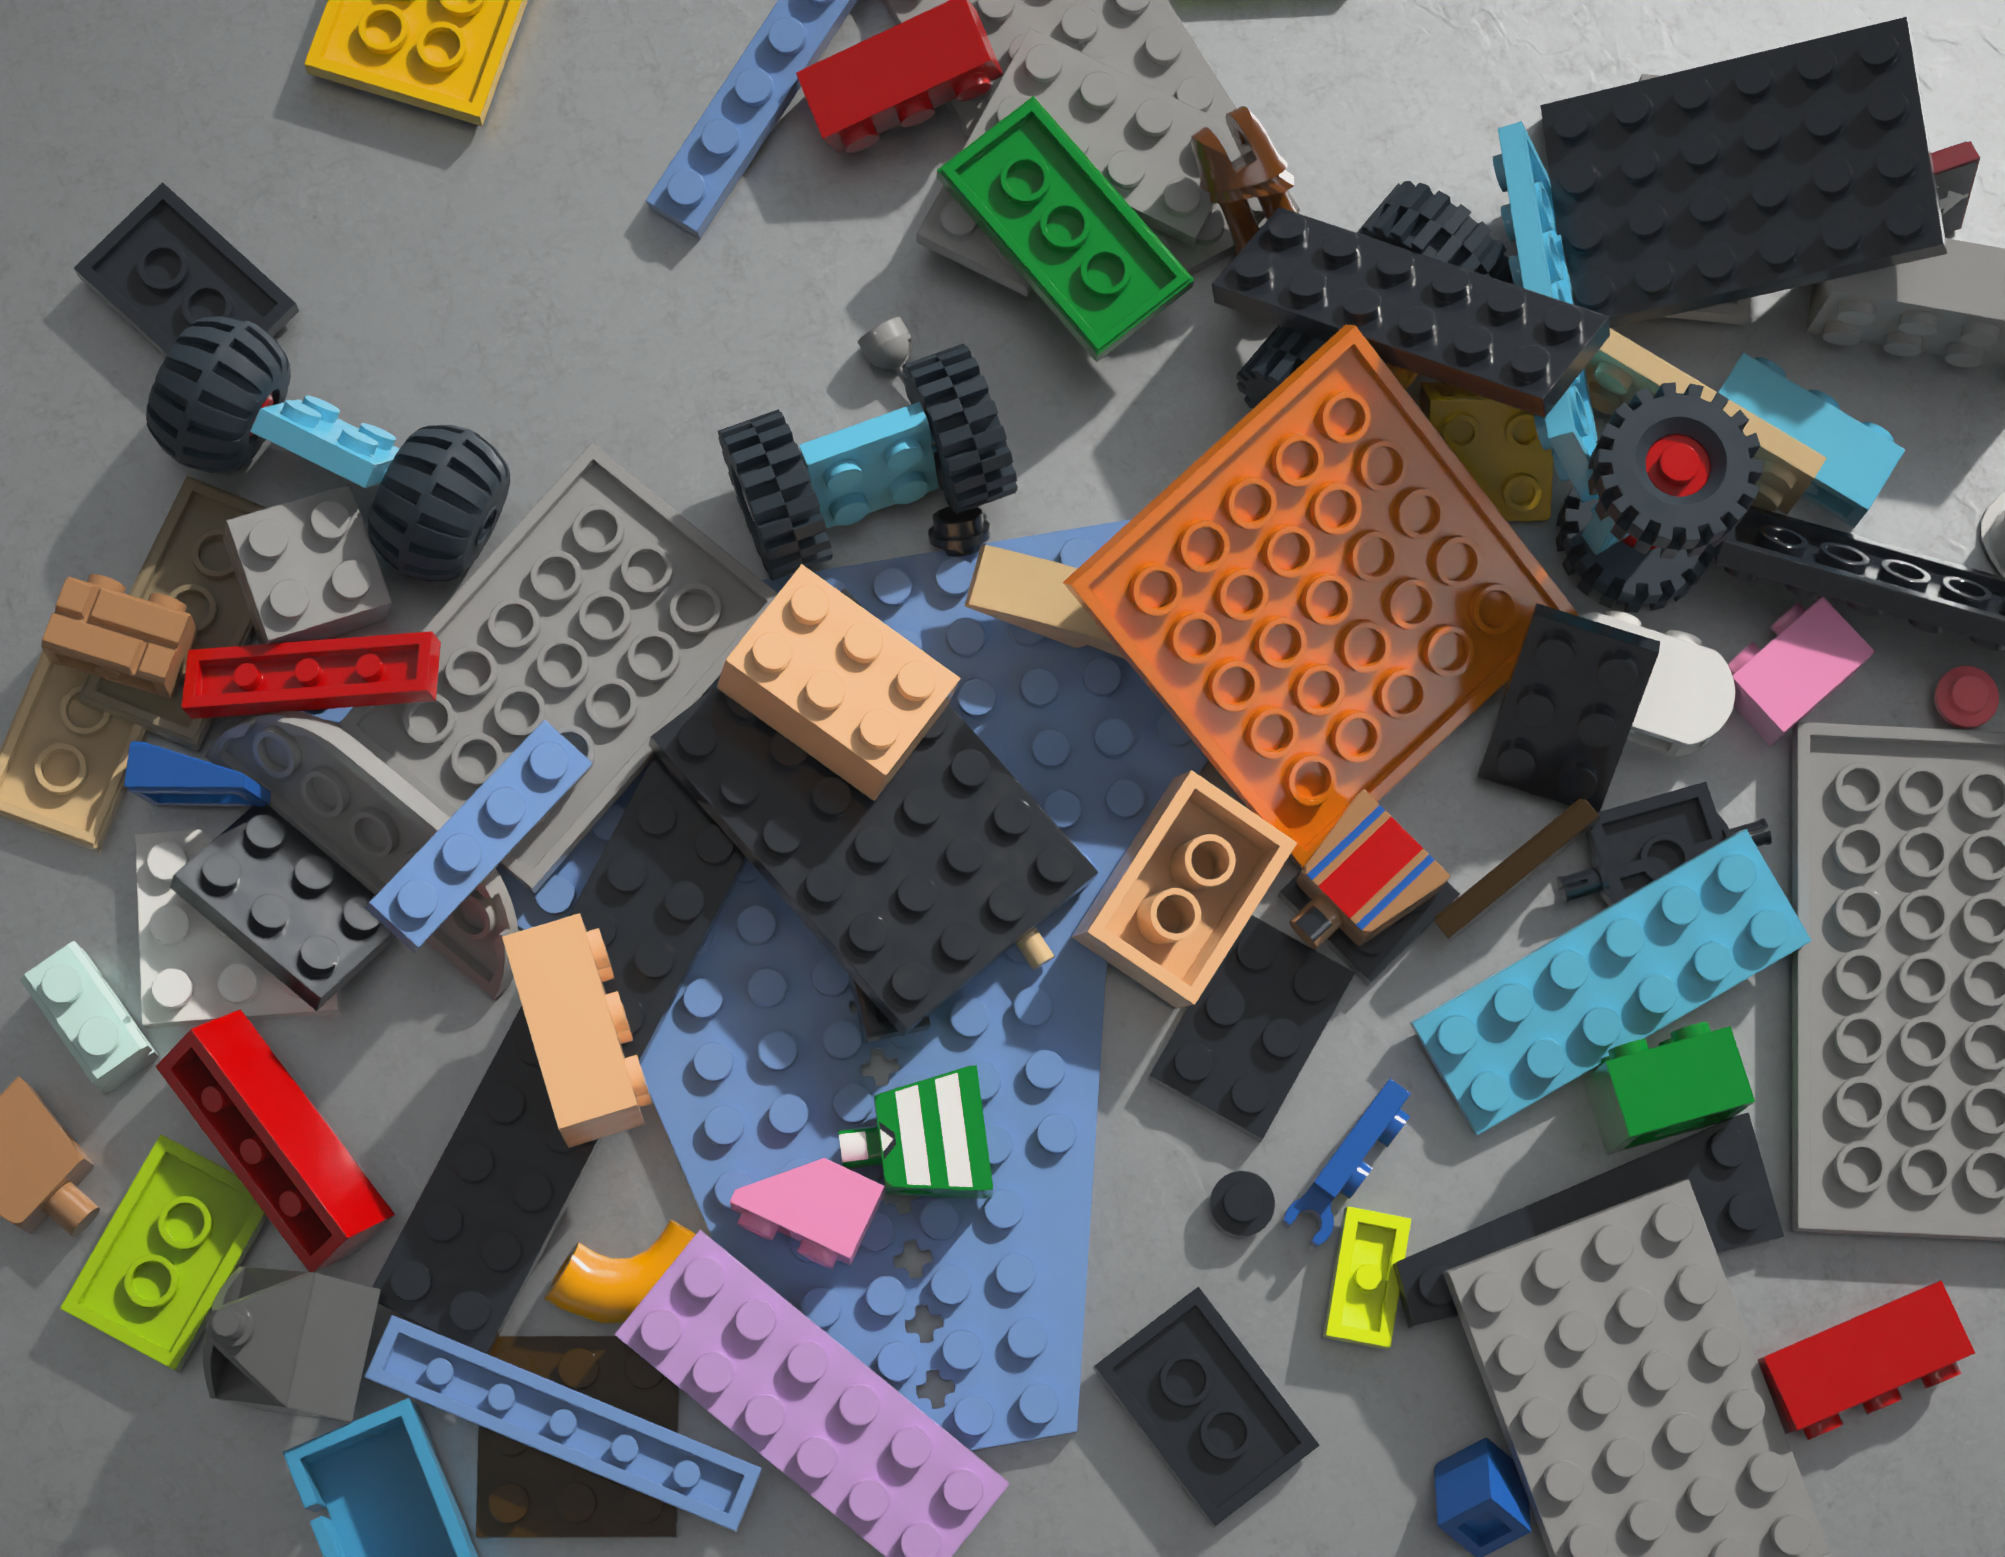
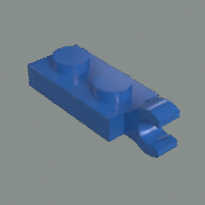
(1346, 1167)

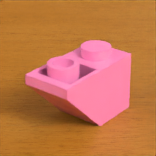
(814, 1204)

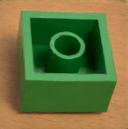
(1668, 1089)

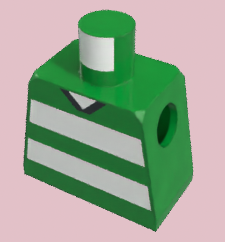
(927, 1139)

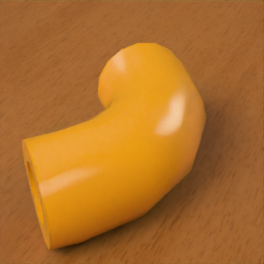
(613, 1288)

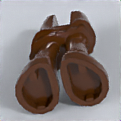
(1256, 173)

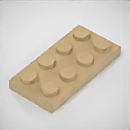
(1626, 368)

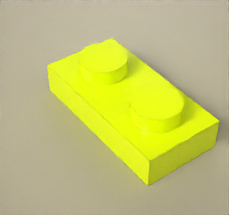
(1364, 1280)

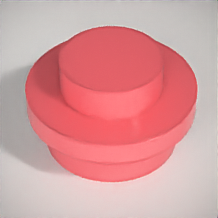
(1966, 697)

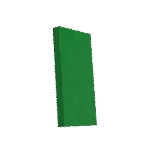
(1065, 228)

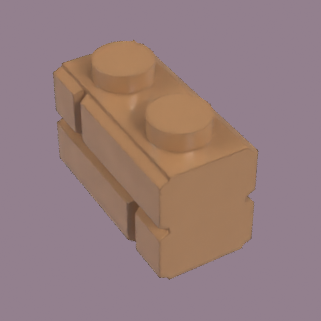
(120, 635)

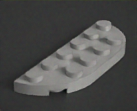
(366, 824)

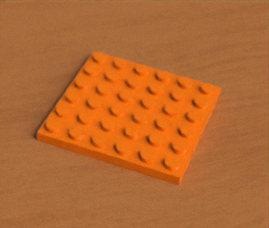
(1319, 593)

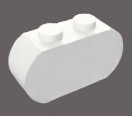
(1685, 695)

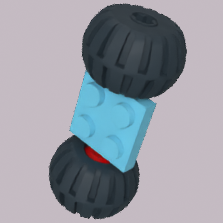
(227, 395)

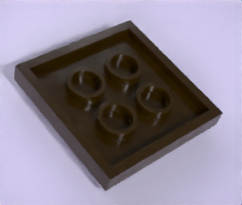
(541, 1496)

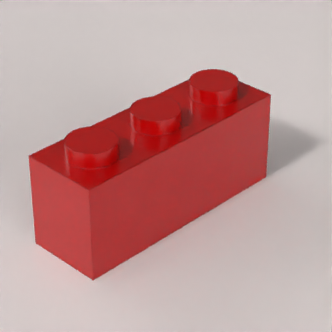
(900, 76)
(1866, 1361)

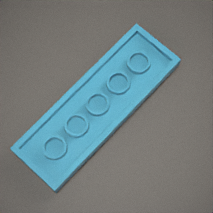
(1543, 269)
(1610, 981)

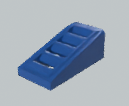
(181, 780)

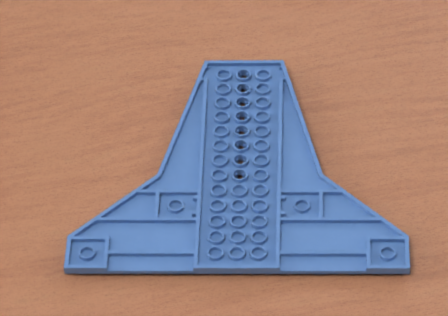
(769, 1058)

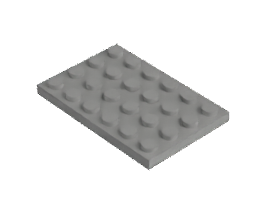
(583, 617)
(1634, 1389)

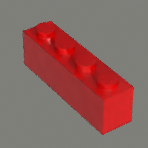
(275, 1140)

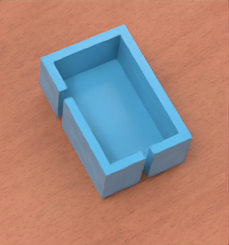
(380, 1489)

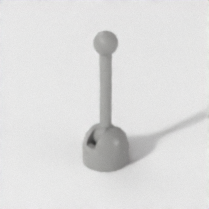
(888, 345)

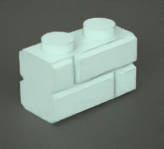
(89, 1017)

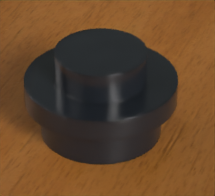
(960, 532)
(1242, 1203)

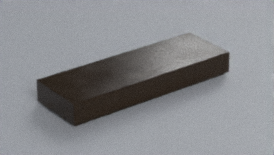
(1517, 869)

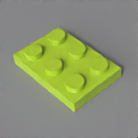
(167, 1254)

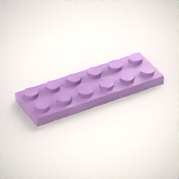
(810, 1406)

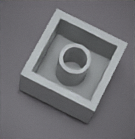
(307, 568)

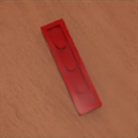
(311, 675)

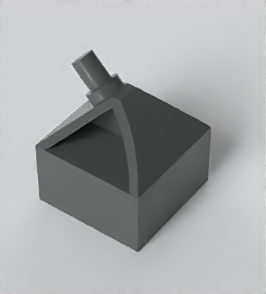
(289, 1342)

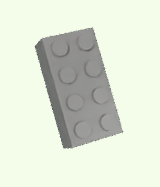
(1926, 306)

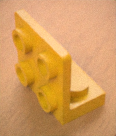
(1496, 448)

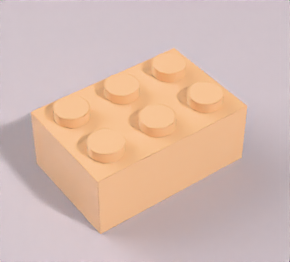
(837, 682)
(1184, 890)
(577, 1029)

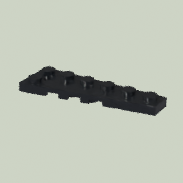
(1723, 1174)

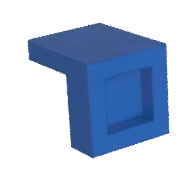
(1481, 1498)

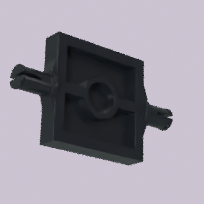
(1650, 839)

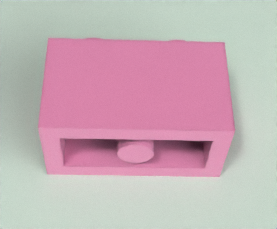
(1796, 669)

